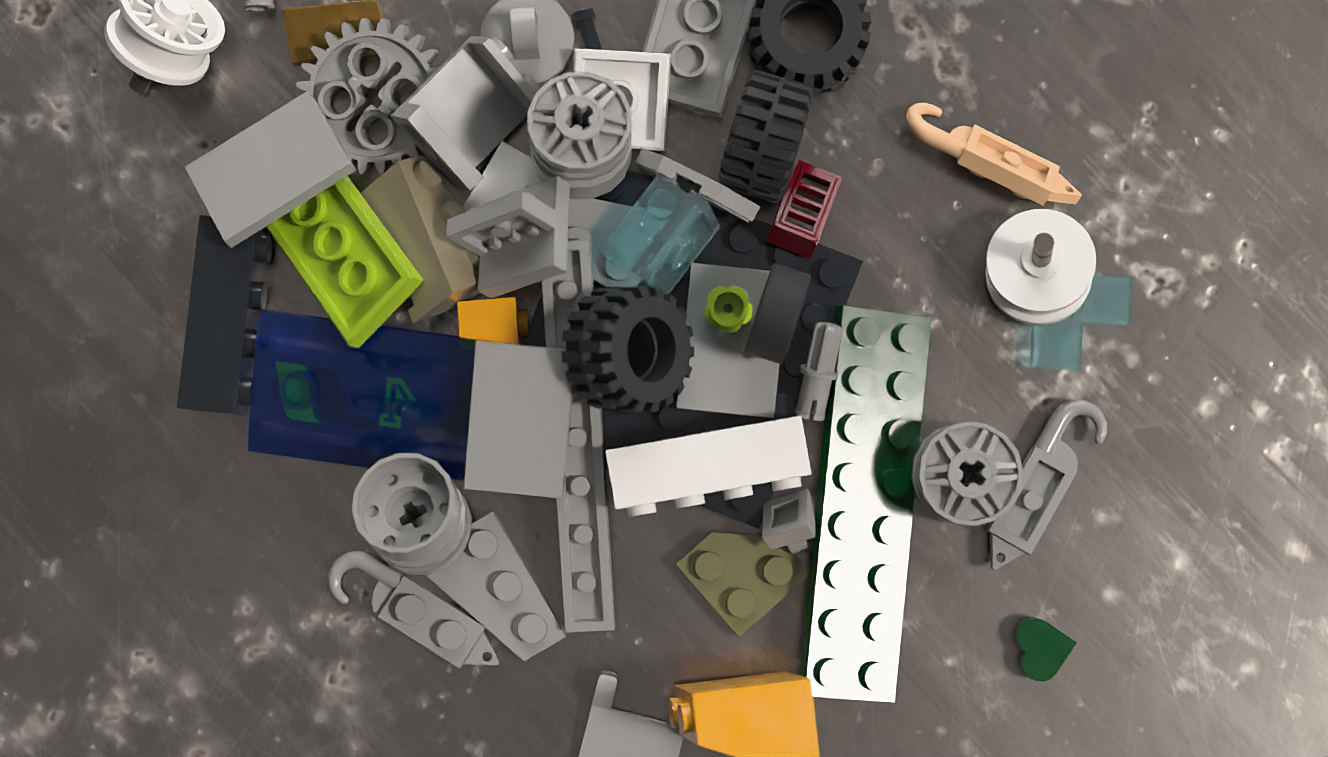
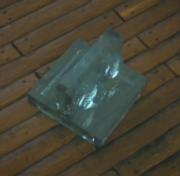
(661, 235)

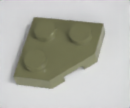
(741, 576)

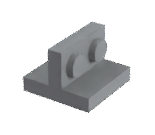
(517, 236)

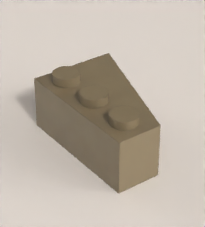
(415, 212)

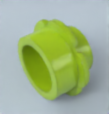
(730, 295)

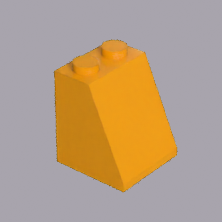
(748, 715)

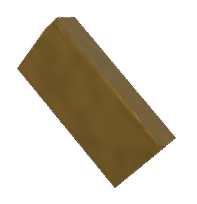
(308, 24)

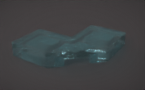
(1060, 344)

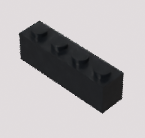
(223, 321)

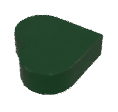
(1042, 648)

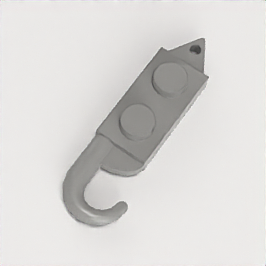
(1045, 480)
(417, 611)

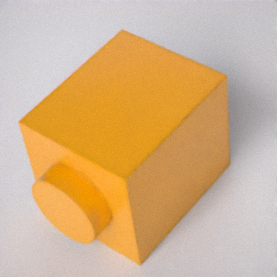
(493, 320)

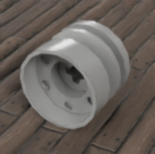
(588, 158)
(938, 476)
(394, 496)

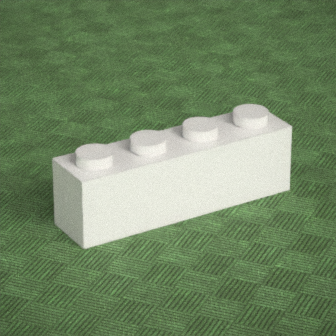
(708, 463)

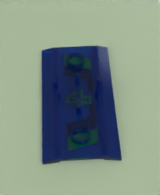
(362, 403)

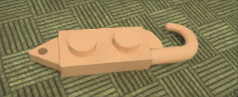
(994, 158)

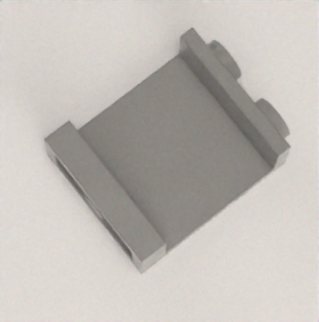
(467, 108)

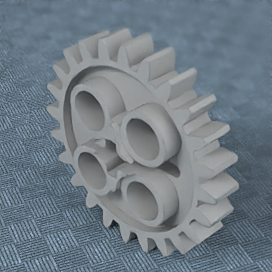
(341, 68)

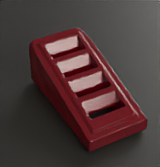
(795, 237)

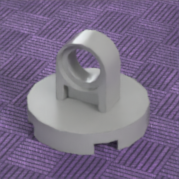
(536, 35)

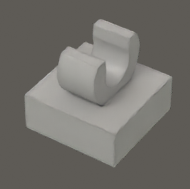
(789, 521)

